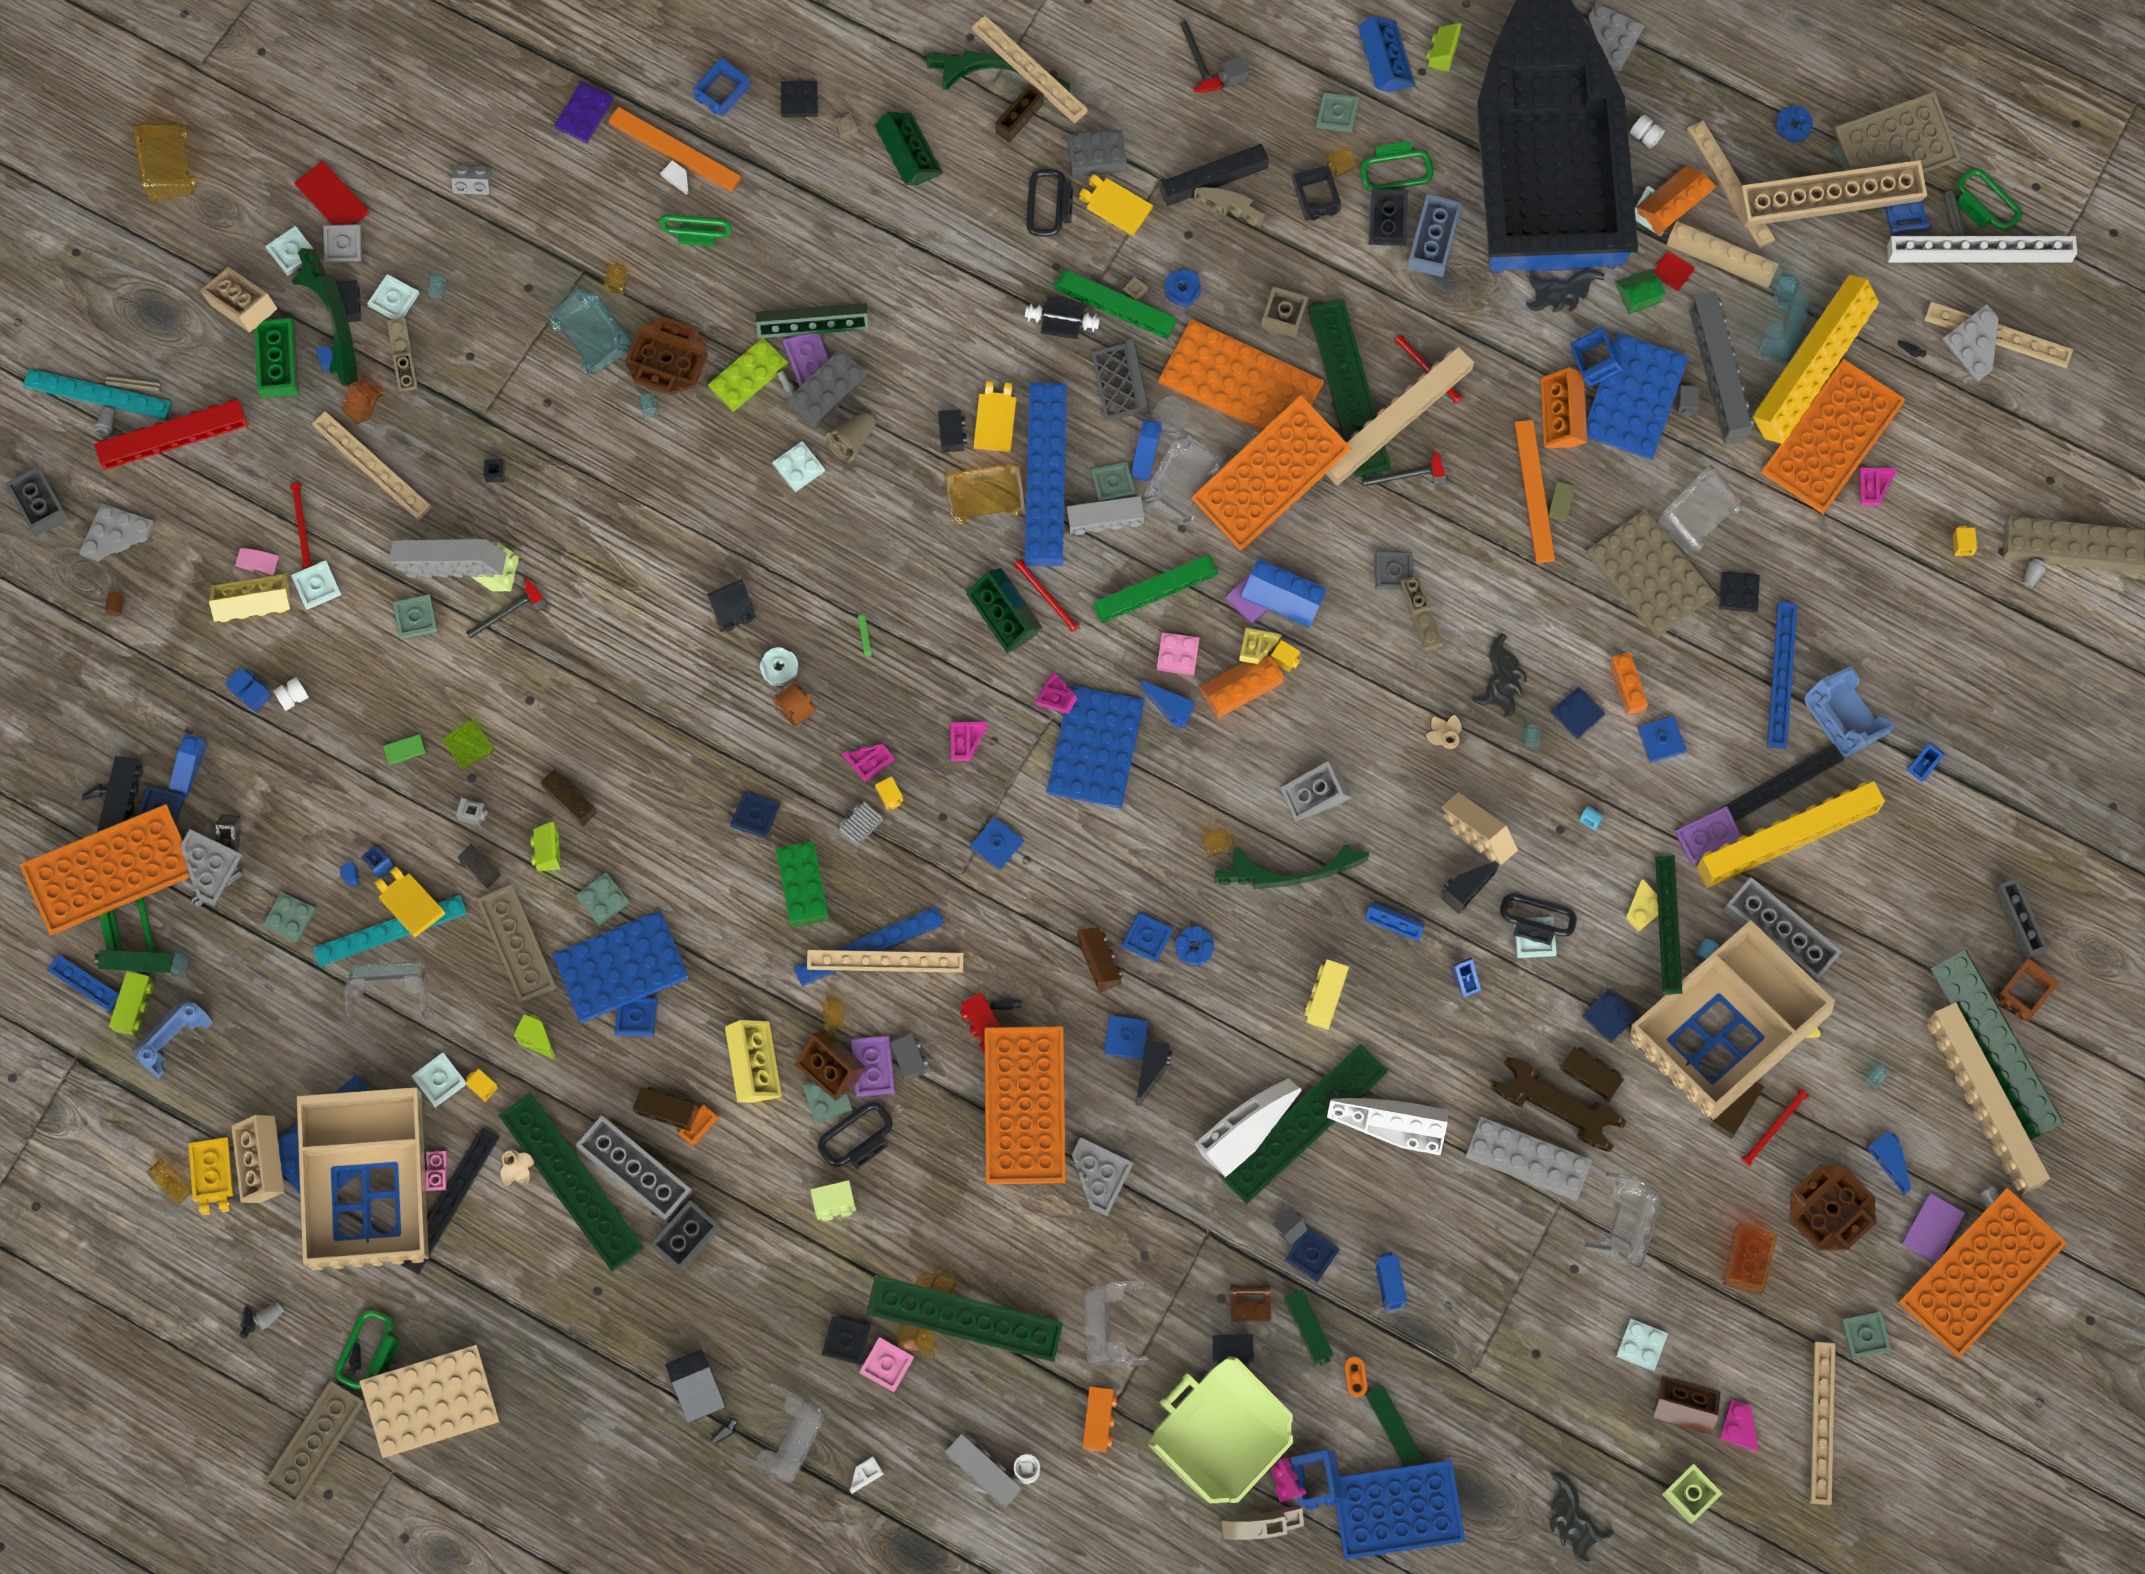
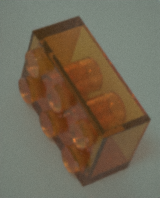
(1749, 1259)

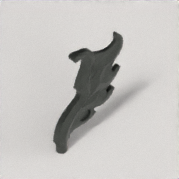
(1562, 293)
(1506, 678)
(1572, 1524)

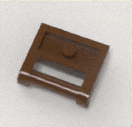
(1250, 1309)

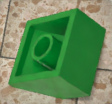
(1640, 291)

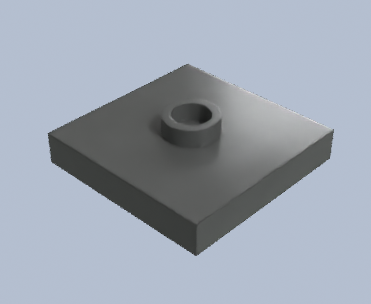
(1391, 568)

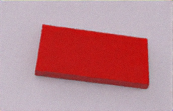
(331, 196)

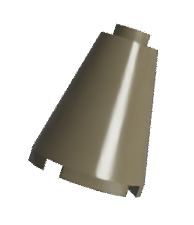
(850, 436)

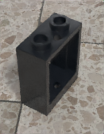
(1314, 176)

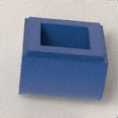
(325, 357)
(349, 874)

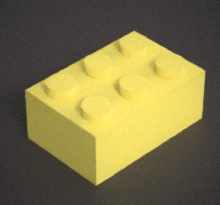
(1326, 994)

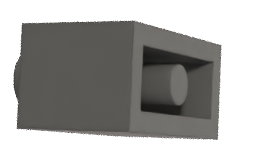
(908, 1057)

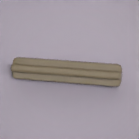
(131, 383)

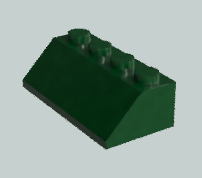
(908, 148)
(1004, 609)

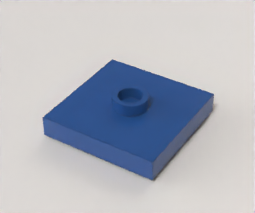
(1661, 739)
(997, 843)
(1147, 937)
(637, 1018)
(1126, 1037)

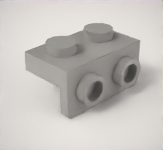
(471, 180)

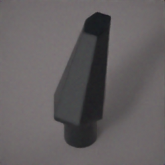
(1913, 350)
(96, 791)
(1006, 1004)
(246, 1323)
(355, 1360)
(725, 1431)

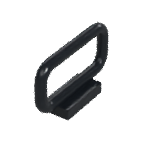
(1063, 205)
(1534, 930)
(868, 1148)

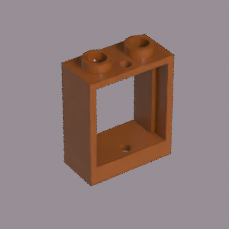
(2036, 974)

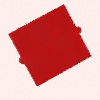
(1673, 270)

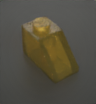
(168, 1181)

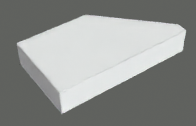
(676, 176)
(865, 1474)

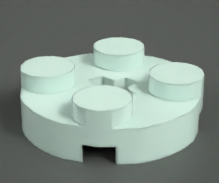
(777, 677)

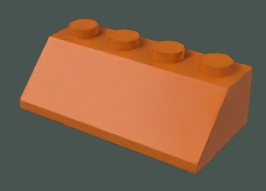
(1675, 198)
(1563, 409)
(1241, 685)

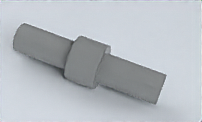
(788, 387)

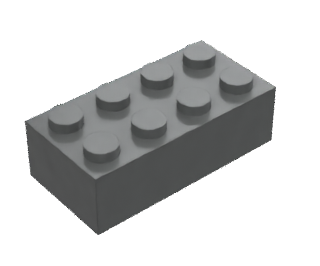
(827, 389)

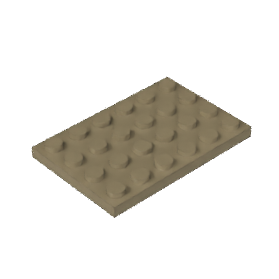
(1899, 135)
(1650, 573)

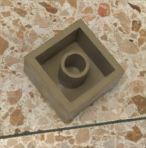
(1284, 312)

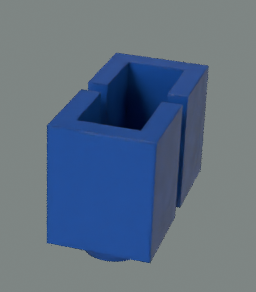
(249, 690)

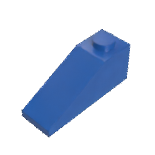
(1146, 449)
(1172, 706)
(187, 764)
(1890, 1157)

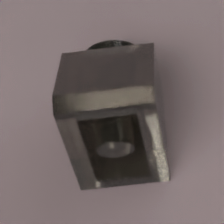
(228, 831)
(479, 866)

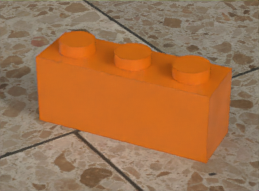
(1628, 684)
(1099, 1419)

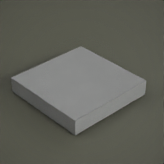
(342, 243)

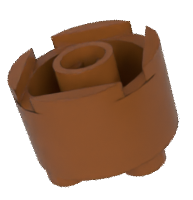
(794, 704)

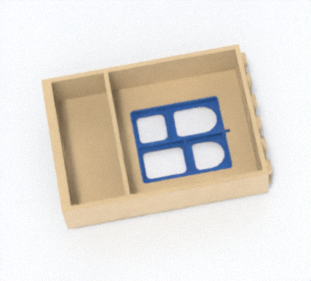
(1762, 992)
(362, 1134)

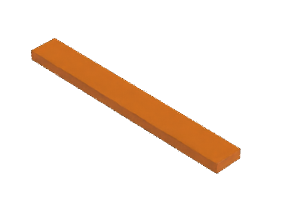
(674, 149)
(1534, 491)

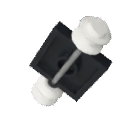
(1062, 318)

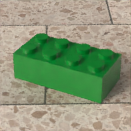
(276, 358)
(802, 884)

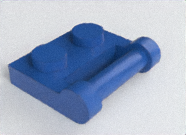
(1906, 213)

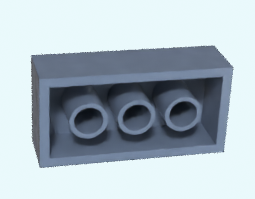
(1434, 235)

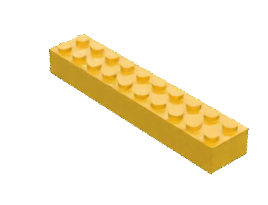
(1815, 359)
(1790, 834)

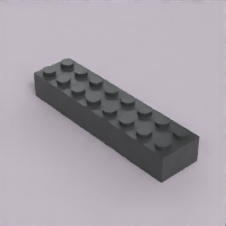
(1720, 367)

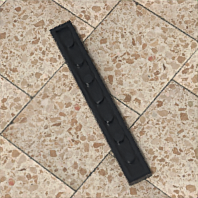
(1784, 782)
(456, 1192)

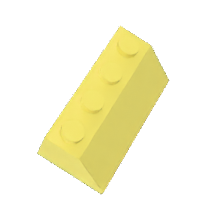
(250, 597)
(753, 1061)

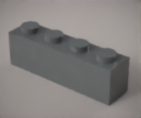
(2021, 919)

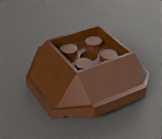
(664, 340)
(1848, 1196)

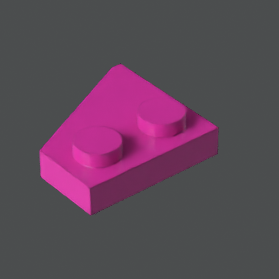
(1874, 484)
(1056, 695)
(965, 739)
(869, 761)
(1739, 1426)
(1285, 1481)

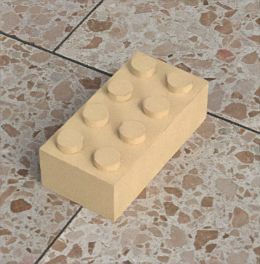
(239, 299)
(1479, 828)
(257, 1159)

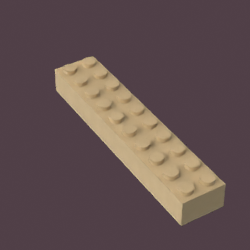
(1831, 193)
(1987, 1099)

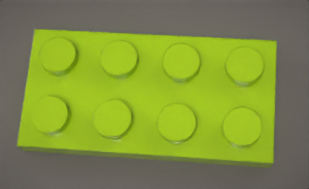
(748, 374)

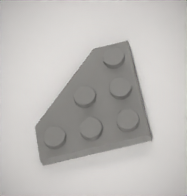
(1615, 34)
(1975, 342)
(114, 532)
(208, 865)
(1100, 1174)

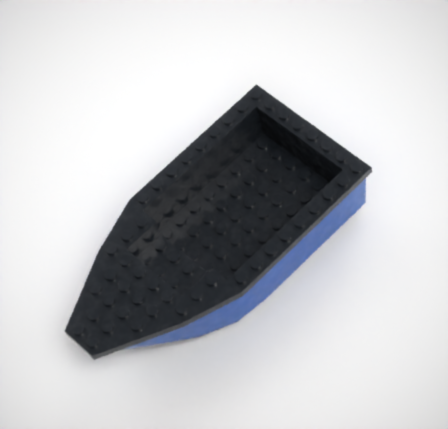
(1554, 146)

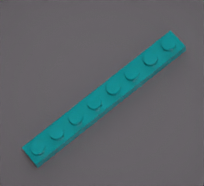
(97, 394)
(380, 935)

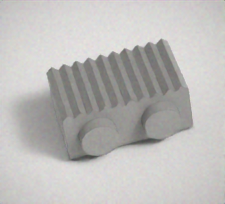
(860, 824)

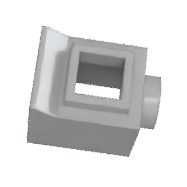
(480, 815)

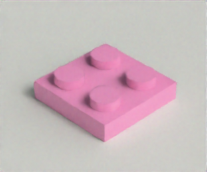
(1178, 654)
(886, 1364)

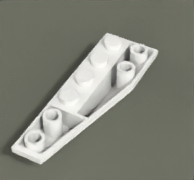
(1395, 1122)
(1246, 1127)

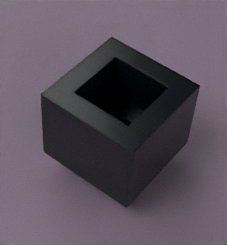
(492, 466)

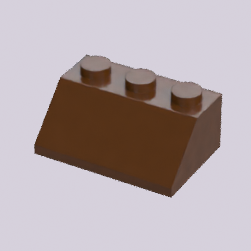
(1099, 958)
(830, 1064)
(1687, 1405)

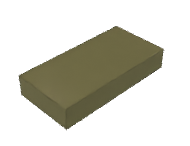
(1561, 501)

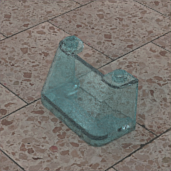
(591, 330)
(1782, 341)

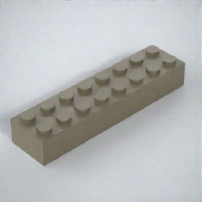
(2074, 544)

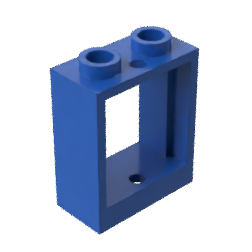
(731, 73)
(1602, 370)
(1390, 1281)
(1333, 1477)

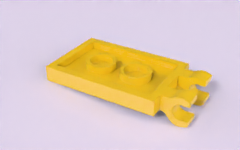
(1116, 204)
(995, 419)
(409, 902)
(211, 1173)

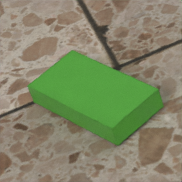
(864, 635)
(404, 749)

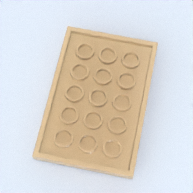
(429, 1401)

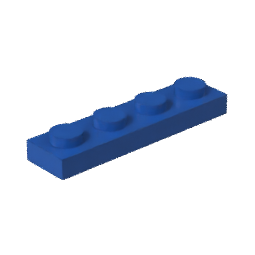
(83, 983)

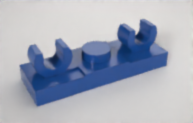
(1395, 921)

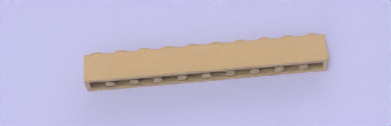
(1402, 412)

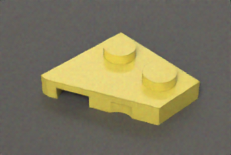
(1257, 645)
(1643, 907)

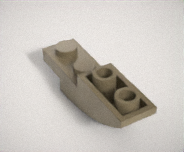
(1224, 200)
(402, 355)
(1420, 613)
(1260, 1526)

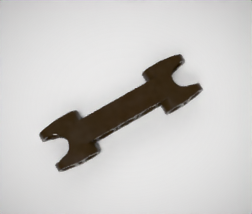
(1587, 1119)

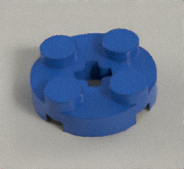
(1796, 114)
(1173, 292)
(1196, 935)

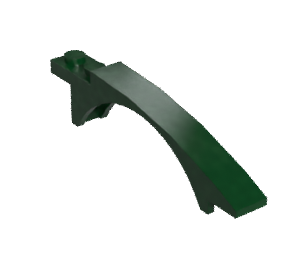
(957, 67)
(315, 278)
(1246, 871)

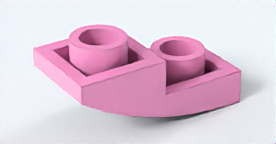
(258, 560)
(436, 1170)

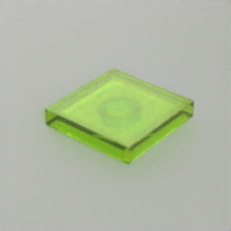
(468, 745)

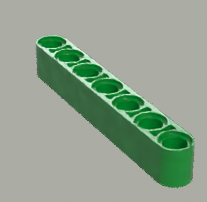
(1115, 304)
(1155, 588)

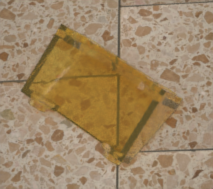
(163, 160)
(984, 492)
(917, 1340)

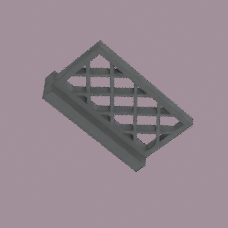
(1136, 381)

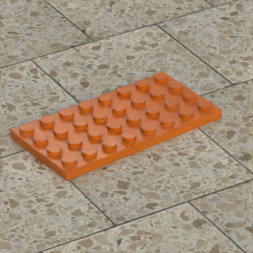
(1235, 377)
(1833, 436)
(1271, 473)
(106, 870)
(1024, 1105)
(1982, 1273)

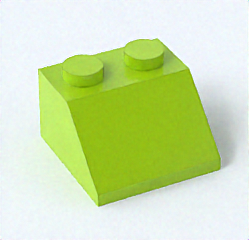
(1444, 47)
(546, 847)
(534, 1036)

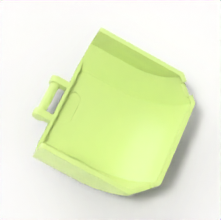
(1222, 1432)

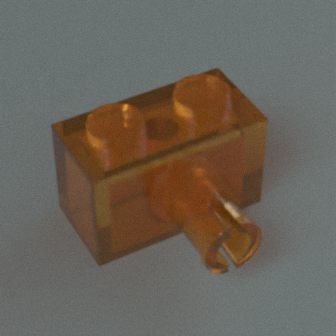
(361, 400)

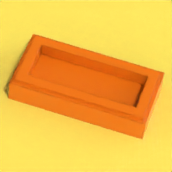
(703, 1121)

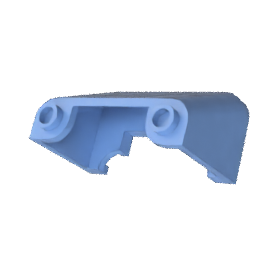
(1844, 713)
(180, 1014)

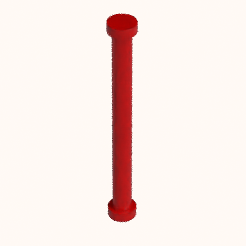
(1405, 345)
(295, 487)
(1046, 595)
(1801, 1095)

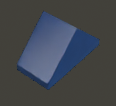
(1926, 762)
(377, 862)
(1466, 977)

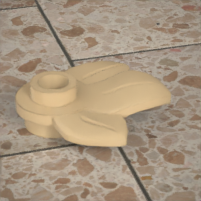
(1442, 730)
(518, 1169)

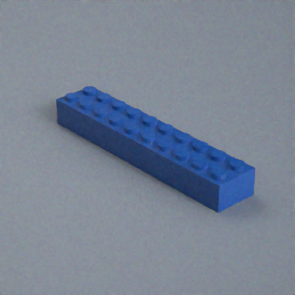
(1045, 474)

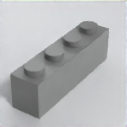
(1105, 515)
(983, 1470)

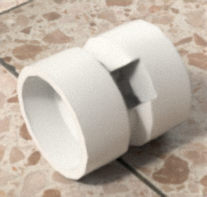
(1647, 131)
(290, 694)
(1026, 1469)

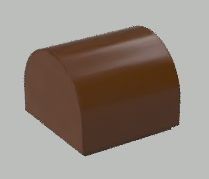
(114, 604)

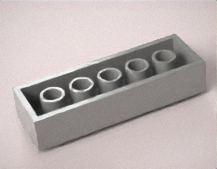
(447, 558)
(1784, 927)
(1528, 1158)
(634, 1169)

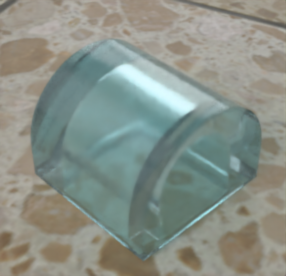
(436, 287)
(648, 406)
(1532, 736)
(180, 965)
(1876, 1076)

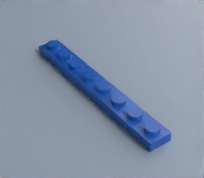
(1782, 675)
(880, 941)

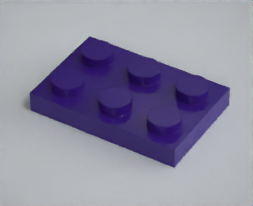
(584, 112)

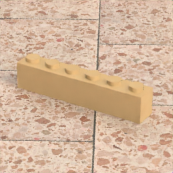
(1722, 254)

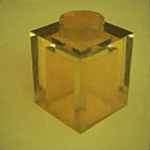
(1341, 162)
(616, 278)
(1216, 842)
(833, 1015)

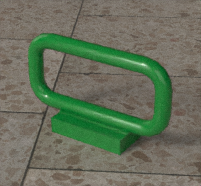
(1396, 152)
(1977, 210)
(696, 234)
(111, 931)
(383, 1355)

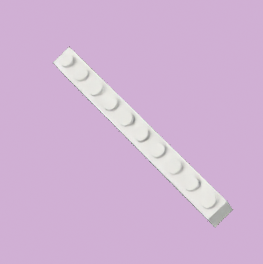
(1982, 249)

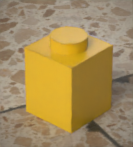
(1964, 541)
(1286, 656)
(889, 793)
(481, 1085)

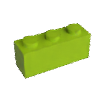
(131, 1003)

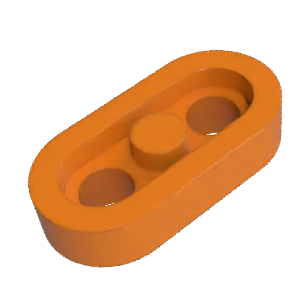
(1355, 1377)

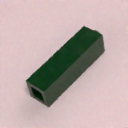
(133, 961)
(1309, 1328)

